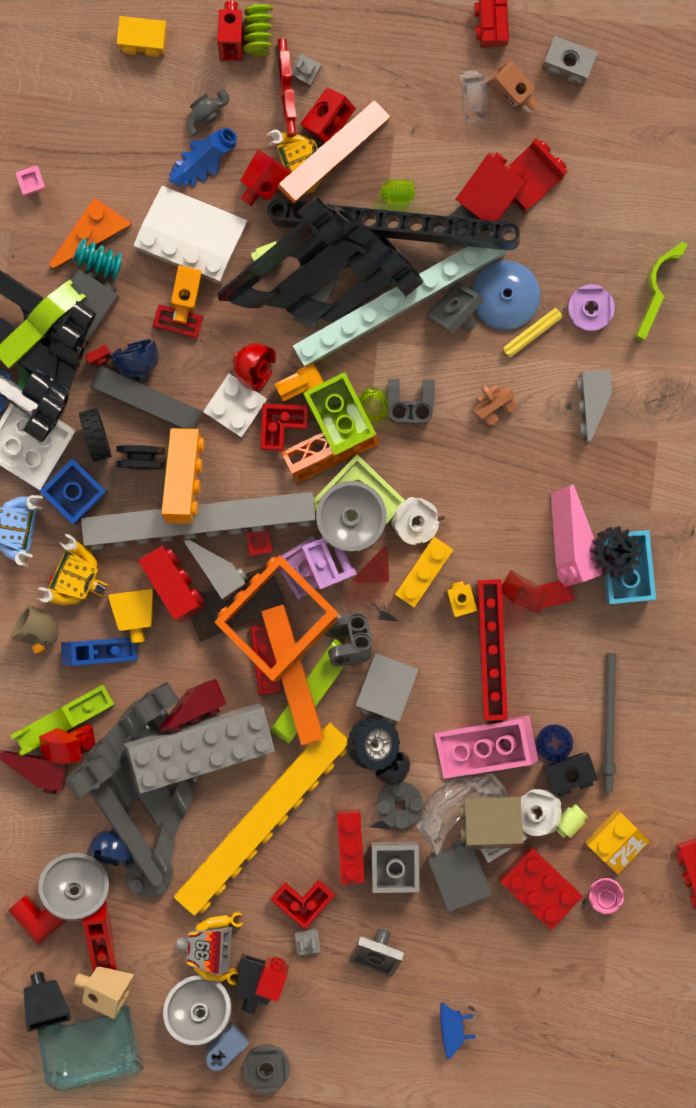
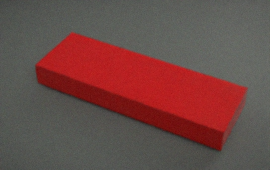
(262, 646)

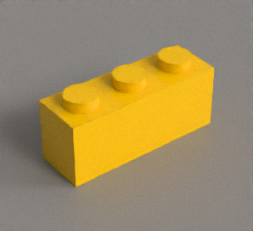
(423, 571)

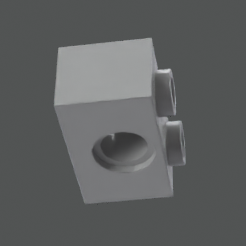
(582, 57)

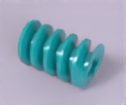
(98, 259)

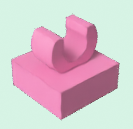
(30, 180)

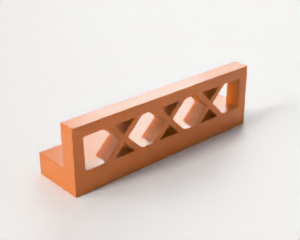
(322, 460)

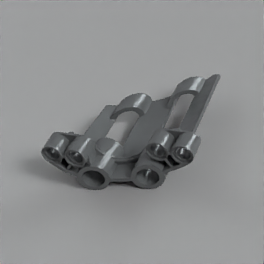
(111, 784)

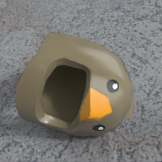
(36, 629)

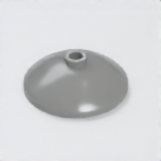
(355, 498)
(72, 873)
(187, 1001)

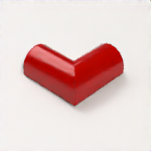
(275, 420)
(303, 908)
(36, 923)

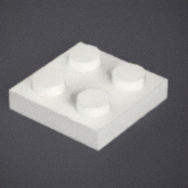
(235, 405)

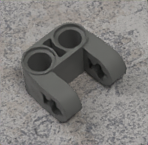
(410, 417)
(350, 653)

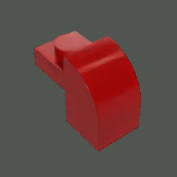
(66, 747)

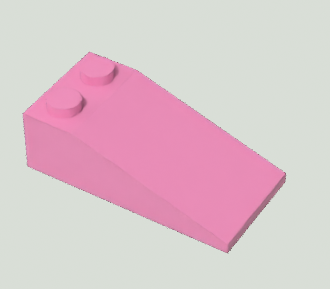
(572, 538)
(486, 747)

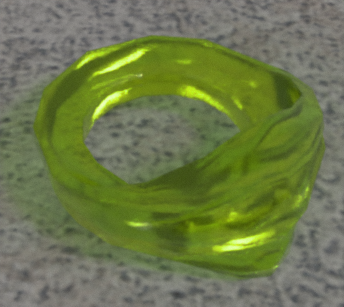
(380, 396)

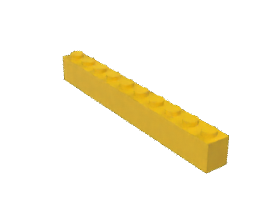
(261, 819)

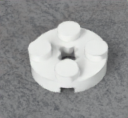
(403, 521)
(551, 812)

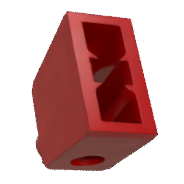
(230, 32)
(262, 177)

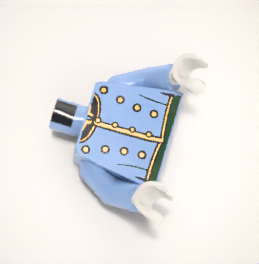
(17, 527)

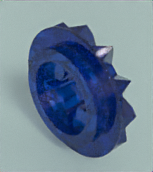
(545, 736)

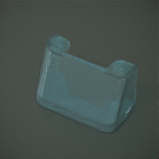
(90, 1051)

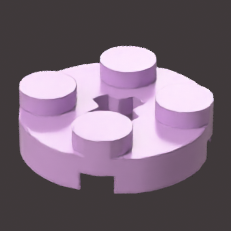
(600, 317)

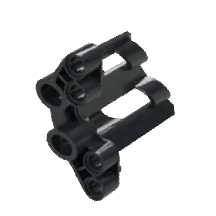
(324, 246)
(49, 363)

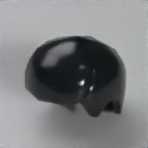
(396, 771)

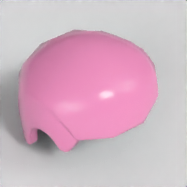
(606, 896)

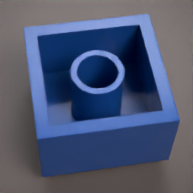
(73, 491)

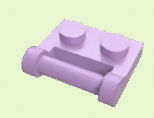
(322, 565)

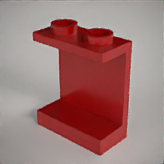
(541, 170)

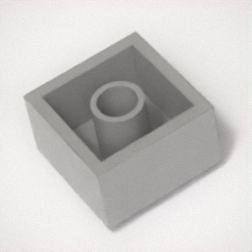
(395, 867)

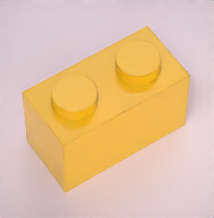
(142, 36)

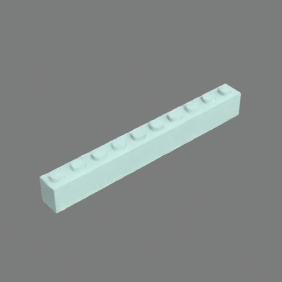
(394, 303)

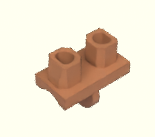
(493, 399)

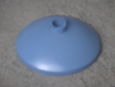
(503, 311)

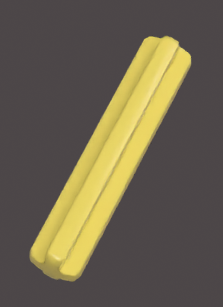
(532, 332)

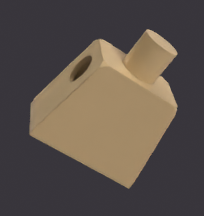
(105, 990)

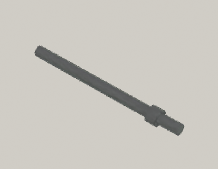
(609, 767)

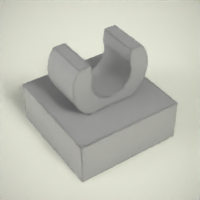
(305, 70)
(307, 941)

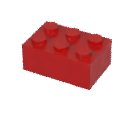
(172, 584)
(540, 887)

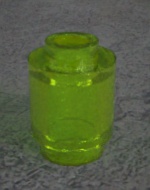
(397, 190)

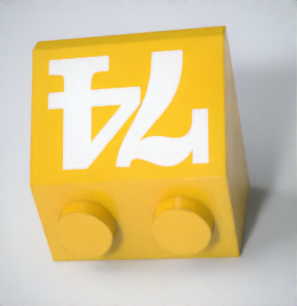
(617, 841)

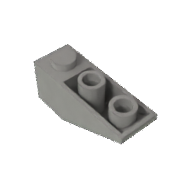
(595, 394)

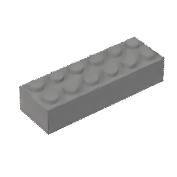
(199, 748)

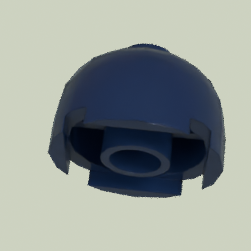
(137, 359)
(110, 849)

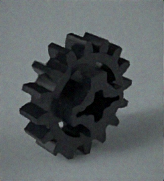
(620, 543)

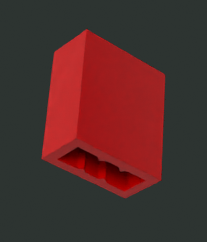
(492, 188)

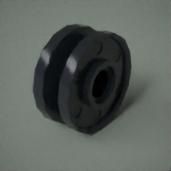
(140, 457)

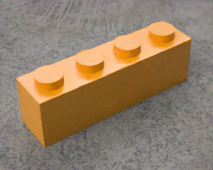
(182, 476)

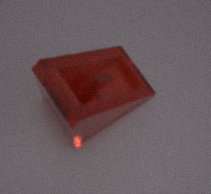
(376, 569)
(524, 592)

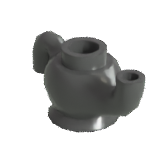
(205, 110)

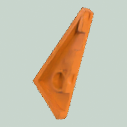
(95, 225)

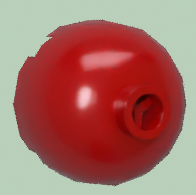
(253, 365)

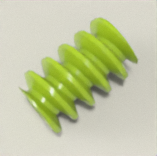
(256, 29)

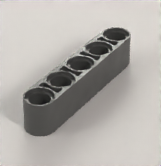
(146, 399)

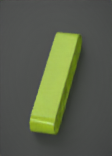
(319, 682)

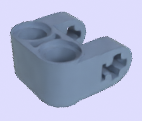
(230, 1045)

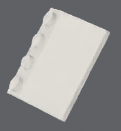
(190, 234)

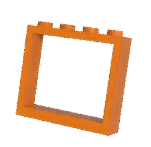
(303, 644)

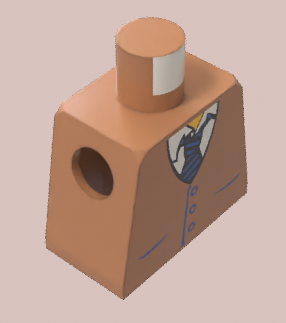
(505, 83)

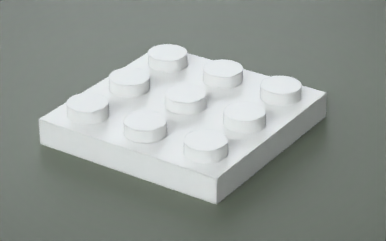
(25, 454)

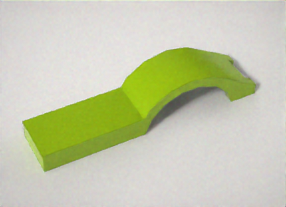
(657, 296)
(38, 323)
(64, 718)

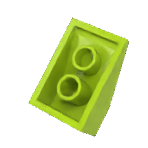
(339, 413)

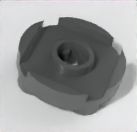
(400, 818)
(141, 886)
(257, 1078)

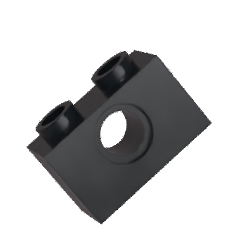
(556, 772)

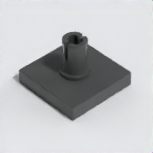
(455, 309)
(376, 954)

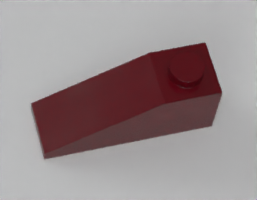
(37, 770)

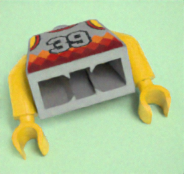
(210, 948)

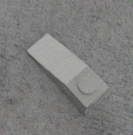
(219, 571)

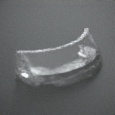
(442, 807)

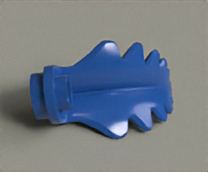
(203, 158)

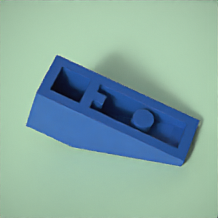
(98, 651)

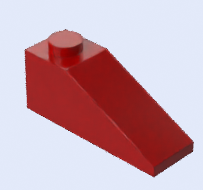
(100, 939)

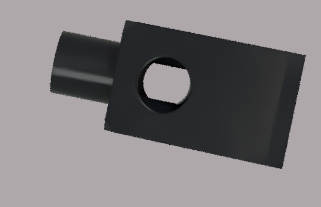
(247, 983)
(44, 1003)

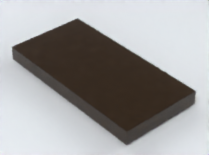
(266, 598)

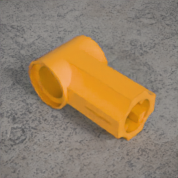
(300, 382)

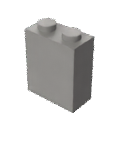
(386, 688)

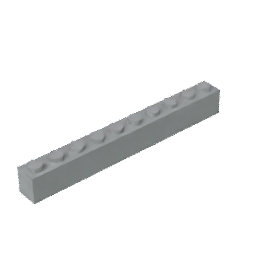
(211, 519)

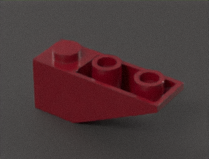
(195, 702)

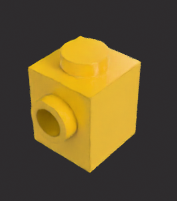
(461, 599)

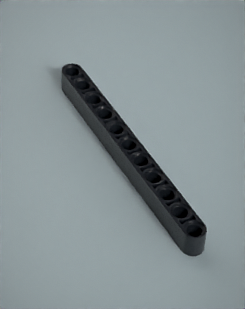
(407, 220)

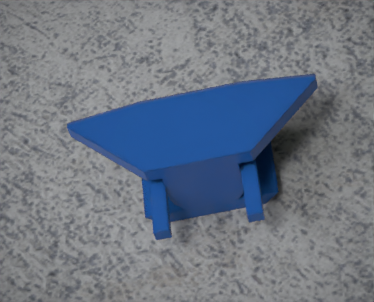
(452, 1029)

